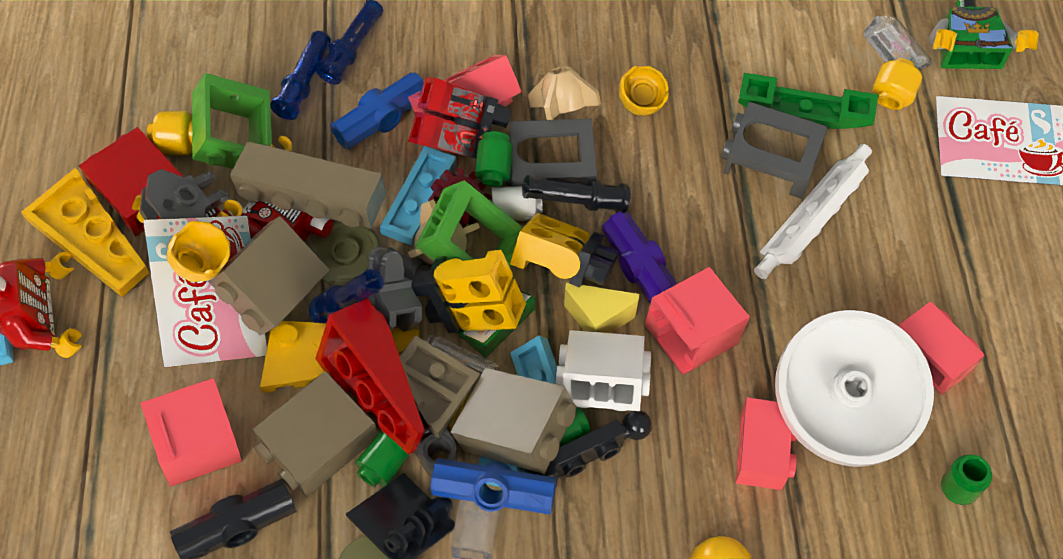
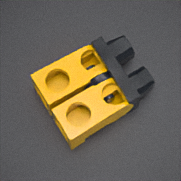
(564, 250)
(471, 293)

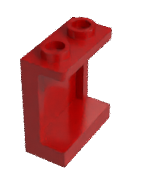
(122, 173)

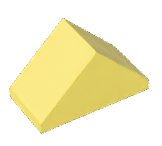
(600, 308)

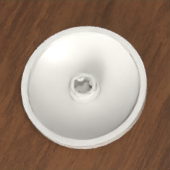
(854, 388)

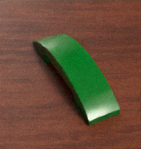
(851, 110)

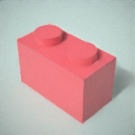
(945, 347)
(764, 446)

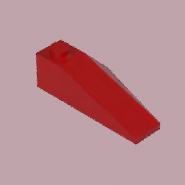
(364, 360)

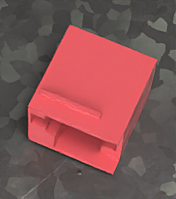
(696, 320)
(190, 432)

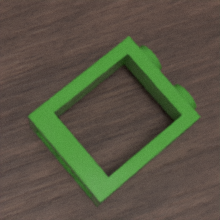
(217, 94)
(447, 213)

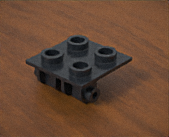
(403, 519)

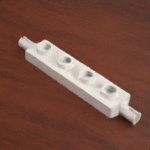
(814, 212)

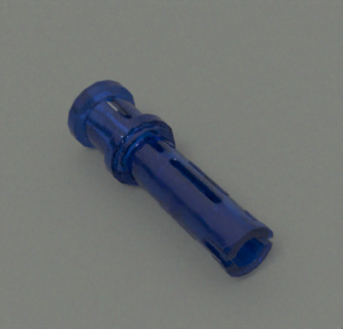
(368, 15)
(297, 84)
(340, 297)

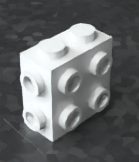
(604, 370)

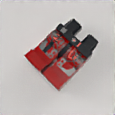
(469, 113)

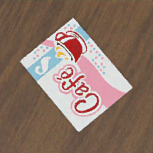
(1000, 140)
(190, 316)

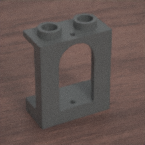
(743, 154)
(568, 171)

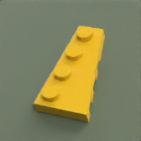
(82, 227)
(293, 352)

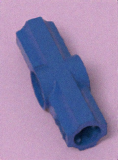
(376, 111)
(469, 482)

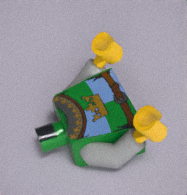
(977, 38)

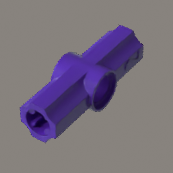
(638, 258)

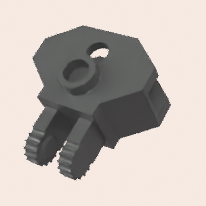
(178, 196)
(397, 292)

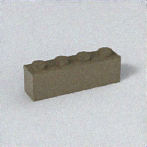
(308, 185)

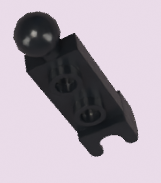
(600, 443)

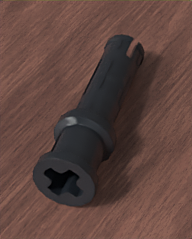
(592, 195)

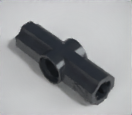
(233, 521)

